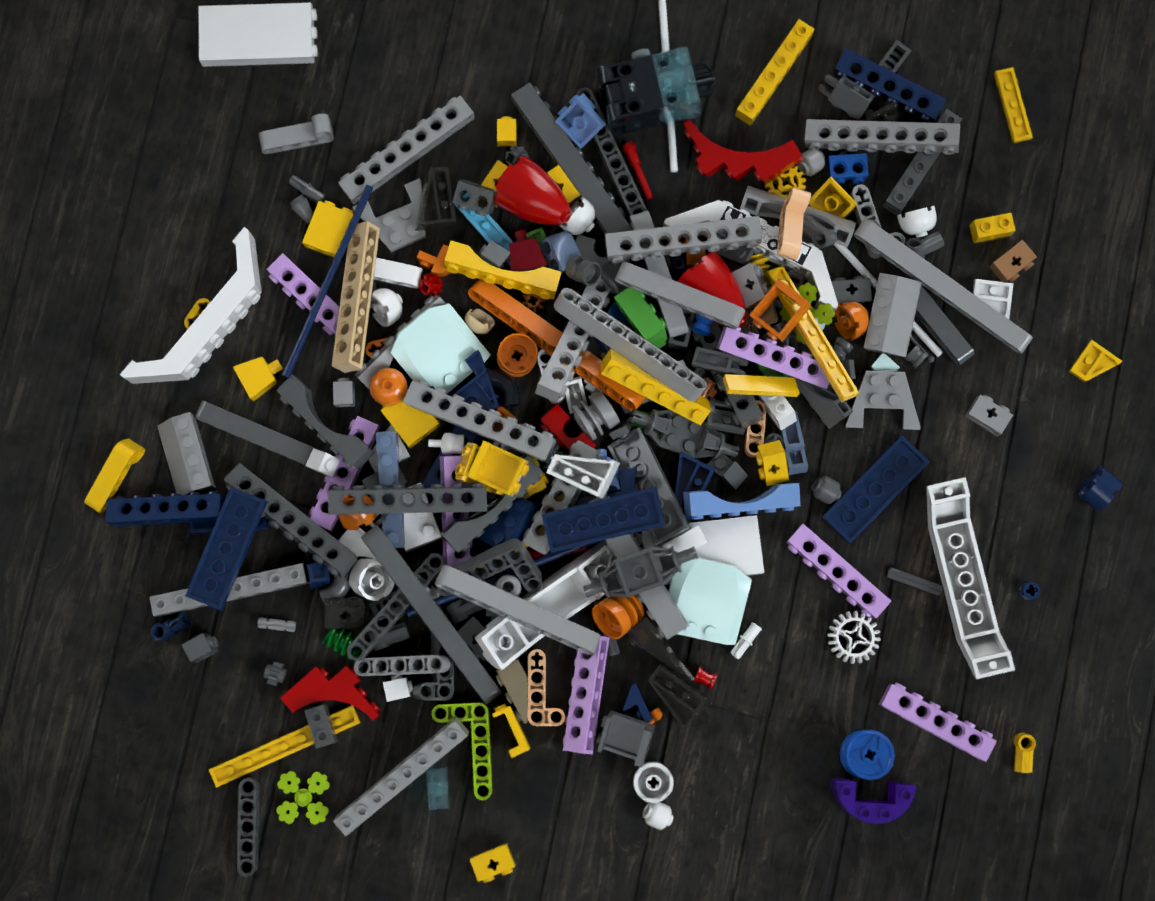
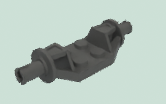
(683, 435)
(640, 572)

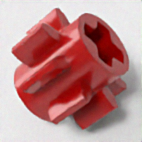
(430, 284)

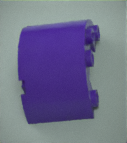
(898, 801)

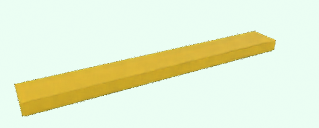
(816, 341)
(278, 749)

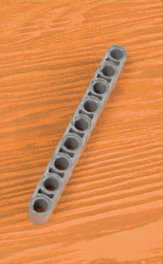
(630, 344)
(517, 610)

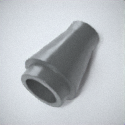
(302, 208)

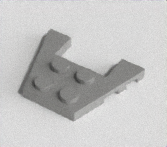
(399, 225)
(884, 391)

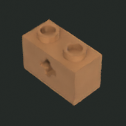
(1021, 254)

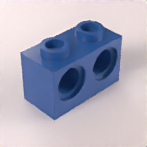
(846, 163)

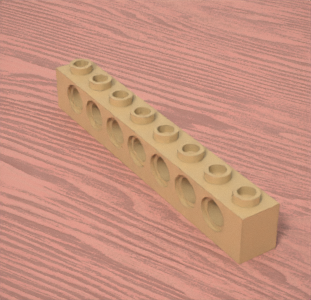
(356, 298)

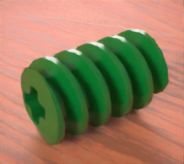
(341, 642)

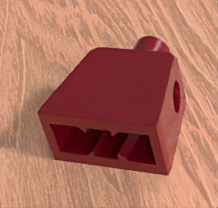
(525, 253)

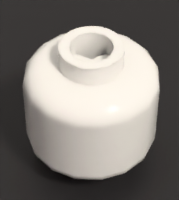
(658, 815)

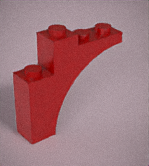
(318, 687)

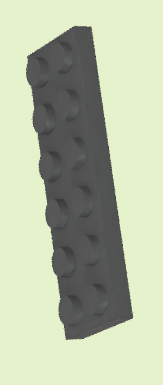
(637, 453)

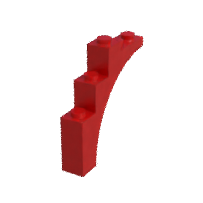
(767, 163)

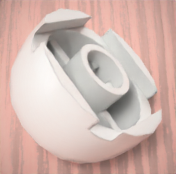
(581, 217)
(918, 221)
(386, 305)

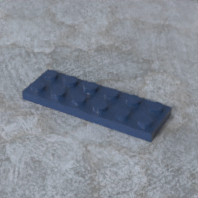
(875, 489)
(603, 519)
(226, 548)

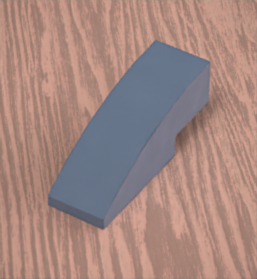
(794, 448)

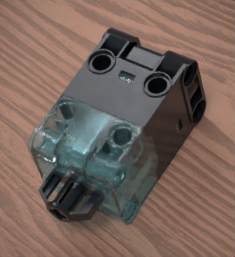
(653, 90)

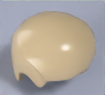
(479, 321)

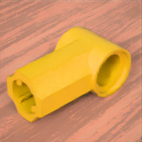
(1023, 755)

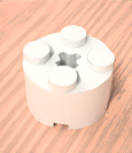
(370, 579)
(659, 791)

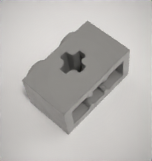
(745, 277)
(979, 414)

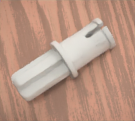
(745, 640)

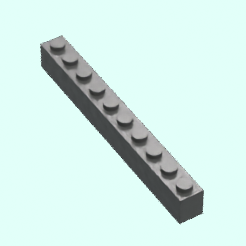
(570, 159)

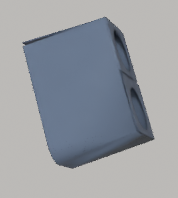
(562, 249)

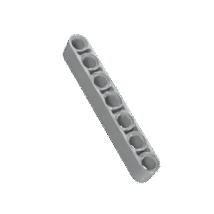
(680, 295)
(671, 314)

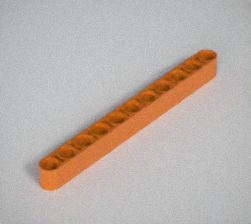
(547, 338)

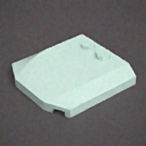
(435, 348)
(711, 599)

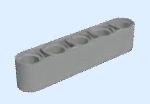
(410, 665)

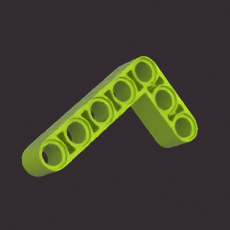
(476, 740)

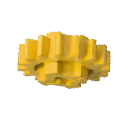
(789, 177)

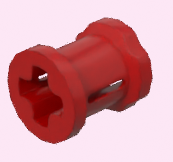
(705, 678)

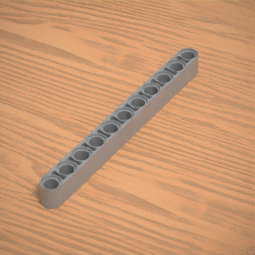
(943, 286)

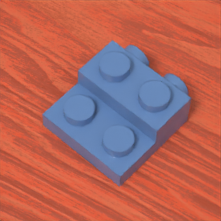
(580, 120)

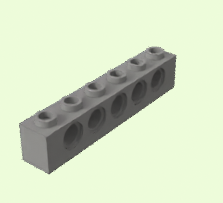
(550, 501)

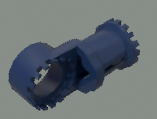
(171, 627)

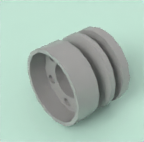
(595, 415)

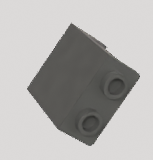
(625, 736)

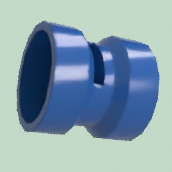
(702, 325)

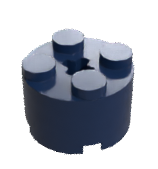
(1100, 488)

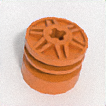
(523, 346)
(617, 615)

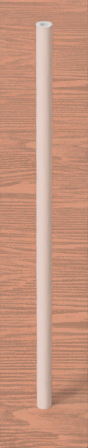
(665, 47)
(864, 272)

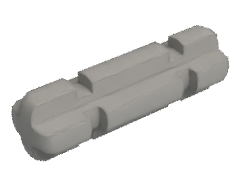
(275, 624)

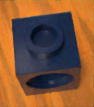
(317, 575)

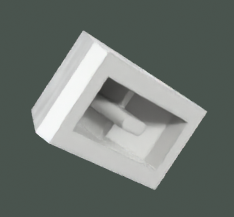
(575, 393)

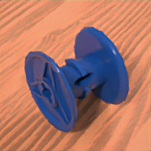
(878, 760)

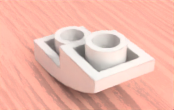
(687, 539)

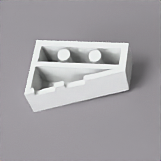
(584, 473)
(419, 527)

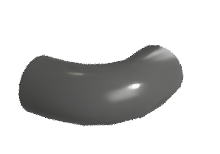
(338, 587)

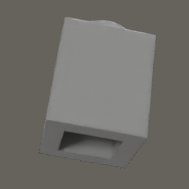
(344, 393)

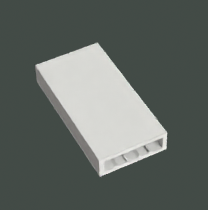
(257, 34)
(729, 541)

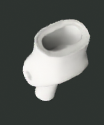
(449, 443)

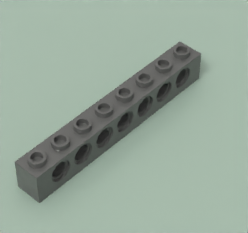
(337, 505)
(339, 566)

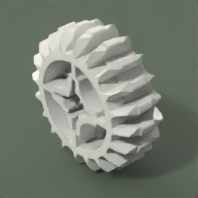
(857, 628)

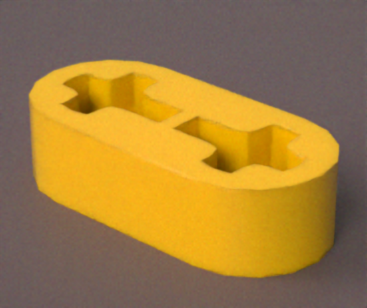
(195, 311)

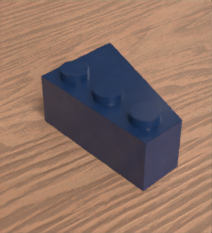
(691, 476)
(510, 524)

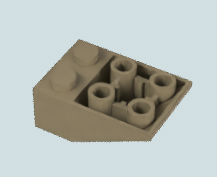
(516, 683)

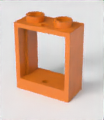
(777, 288)

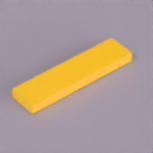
(1013, 105)
(761, 385)

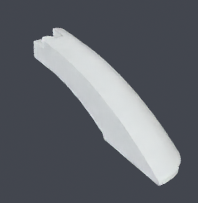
(559, 594)

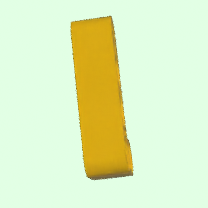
(112, 474)

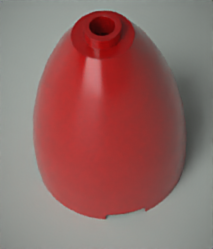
(531, 194)
(715, 279)

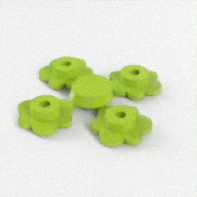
(809, 292)
(303, 797)

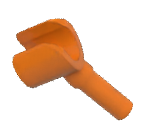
(656, 715)

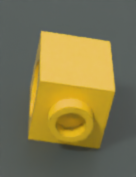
(506, 131)

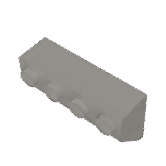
(892, 315)
(186, 454)

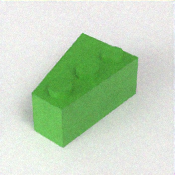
(642, 316)

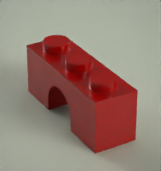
(555, 421)

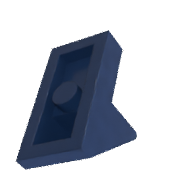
(635, 698)

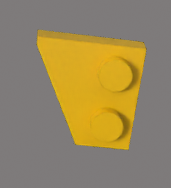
(1093, 362)

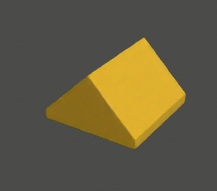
(833, 199)

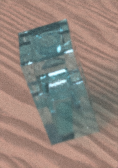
(438, 788)

